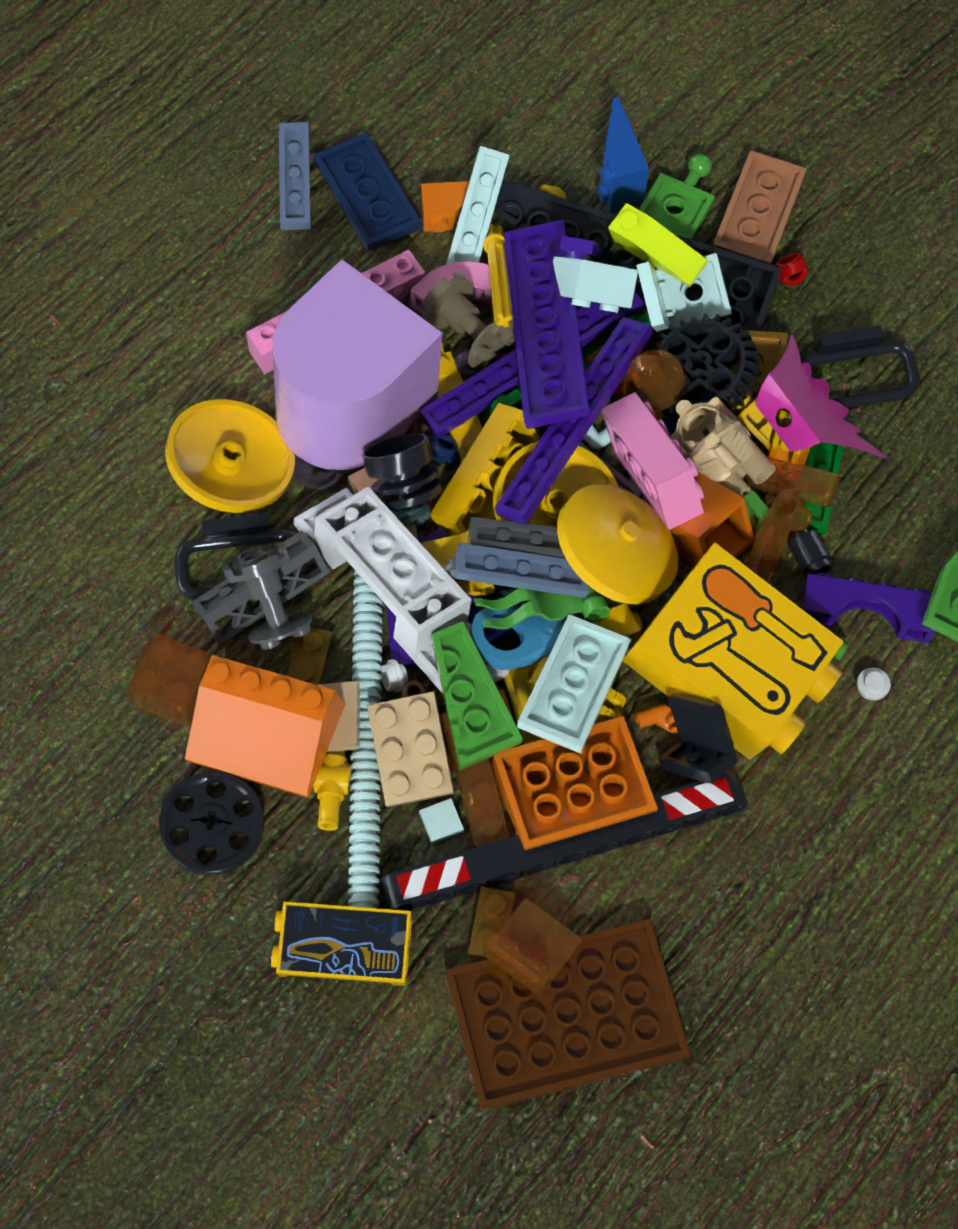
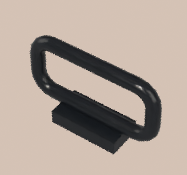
(861, 344)
(226, 534)

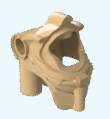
(726, 451)

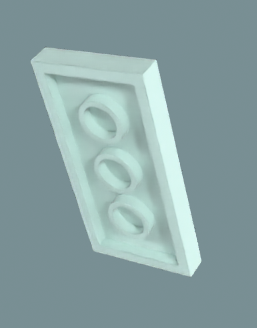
(574, 683)

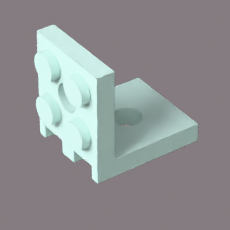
(667, 297)

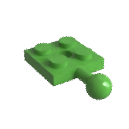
(691, 200)

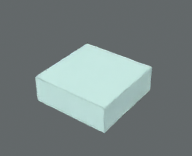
(441, 821)

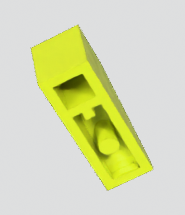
(656, 244)

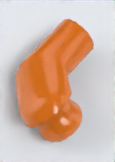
(659, 715)

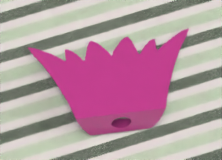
(813, 414)

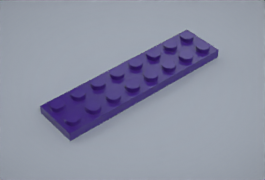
(545, 328)

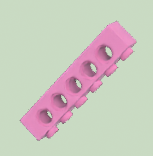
(394, 276)

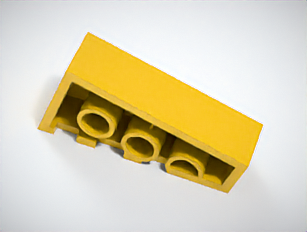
(473, 484)

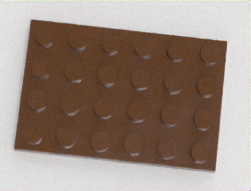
(594, 1022)

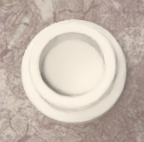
(394, 676)
(873, 684)

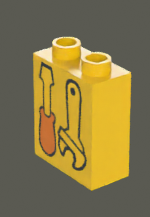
(738, 646)

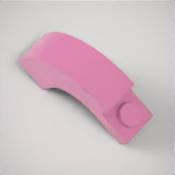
(476, 272)

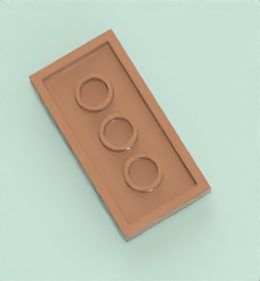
(760, 207)

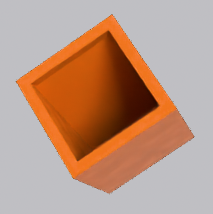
(723, 522)

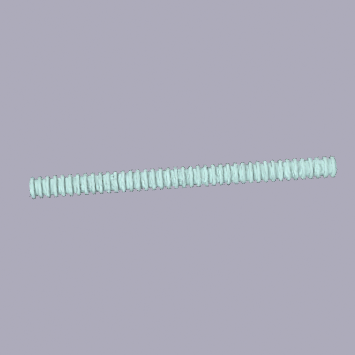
(365, 764)

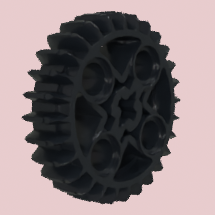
(700, 368)

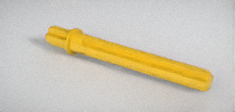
(501, 300)

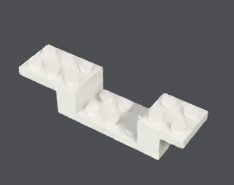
(394, 566)

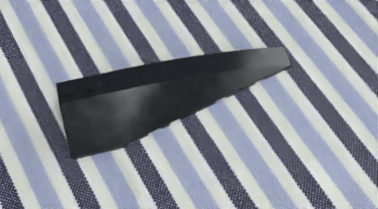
(748, 282)

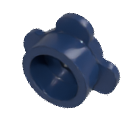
(444, 449)

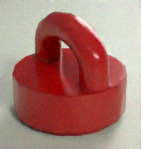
(792, 265)

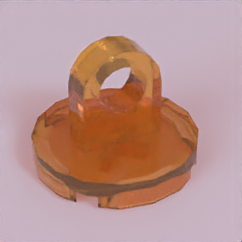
(655, 378)

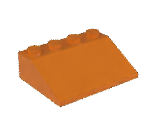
(262, 725)
(568, 793)

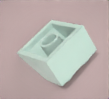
(595, 282)

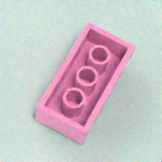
(654, 460)

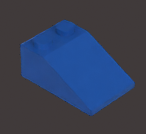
(624, 165)

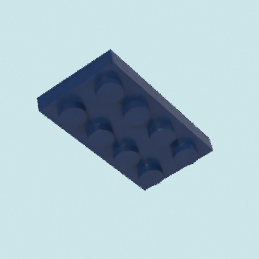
(367, 192)

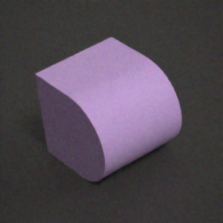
(350, 369)

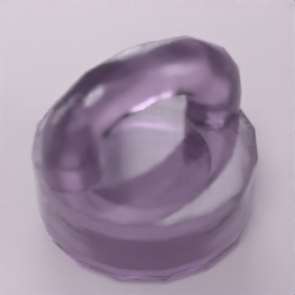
(462, 365)

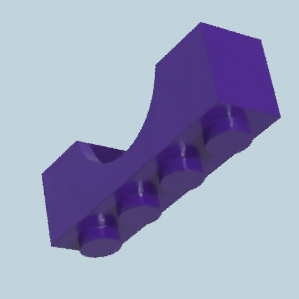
(904, 609)

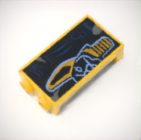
(343, 943)

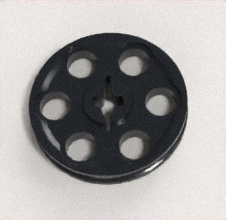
(218, 838)

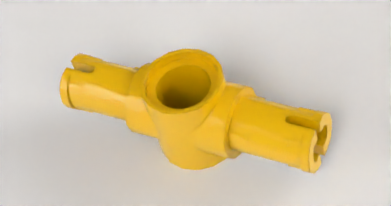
(331, 787)

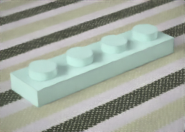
(478, 206)

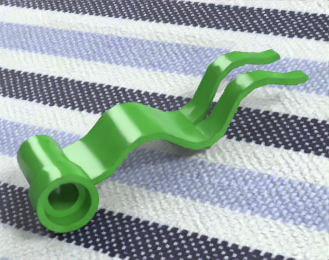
(548, 605)

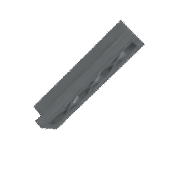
(515, 536)
(232, 597)

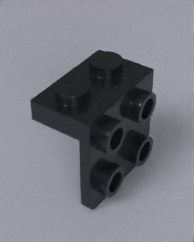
(704, 743)

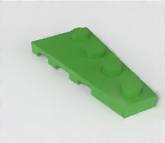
(472, 701)

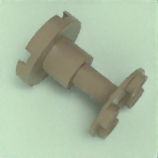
(450, 305)

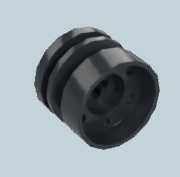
(402, 471)

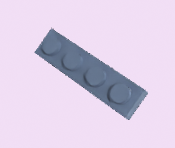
(294, 176)
(518, 570)

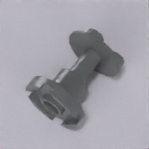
(259, 571)

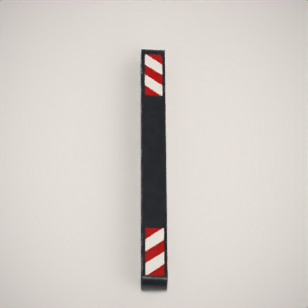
(508, 861)

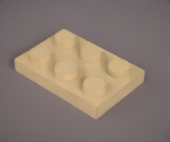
(410, 749)

